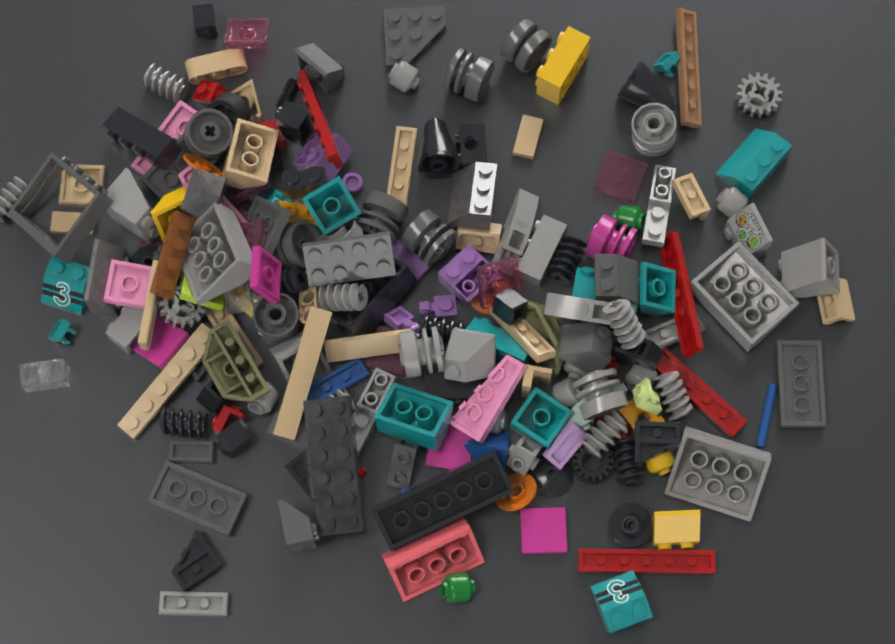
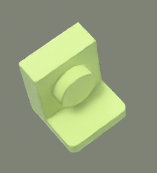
(646, 398)

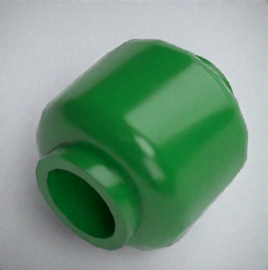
(630, 216)
(457, 587)

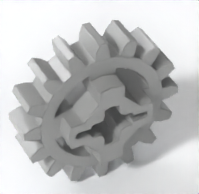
(753, 100)
(180, 314)

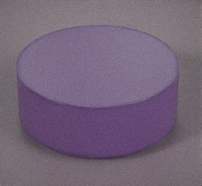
(353, 183)

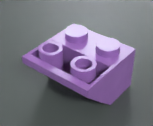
(313, 155)
(461, 274)

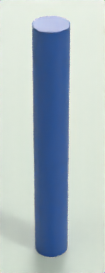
(766, 416)

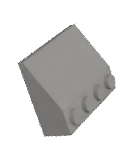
(216, 254)
(743, 296)
(718, 473)

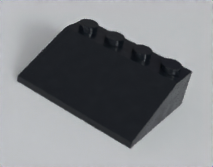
(382, 297)

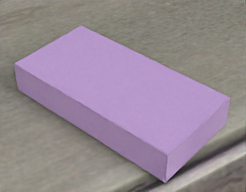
(564, 445)

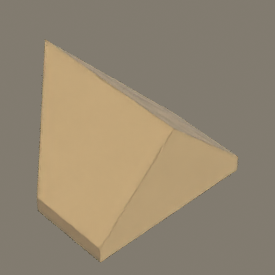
(248, 93)

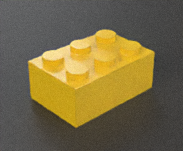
(562, 65)

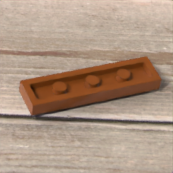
(172, 255)

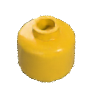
(661, 463)

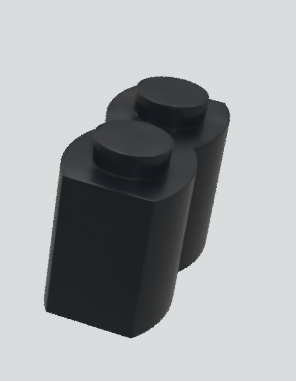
(301, 182)

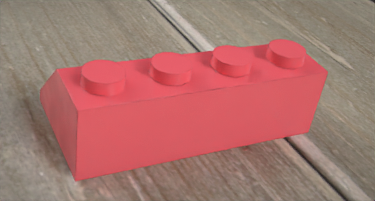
(431, 557)

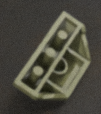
(550, 330)
(232, 365)

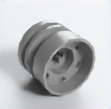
(599, 393)

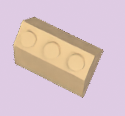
(249, 155)

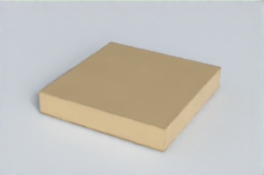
(73, 192)

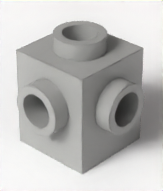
(523, 455)

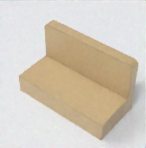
(691, 196)
(480, 240)
(836, 306)
(535, 375)

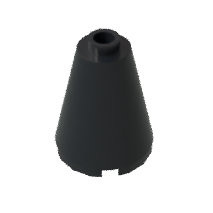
(646, 88)
(437, 151)

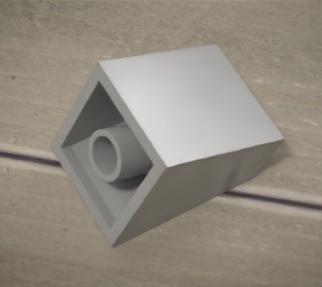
(131, 207)
(810, 269)

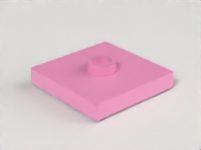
(127, 284)

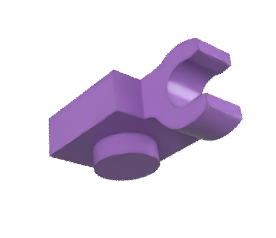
(442, 306)
(401, 319)

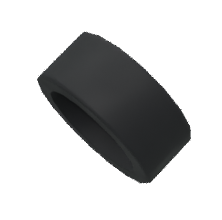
(235, 103)

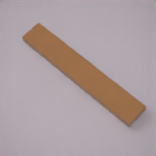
(688, 68)

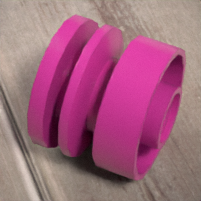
(609, 241)

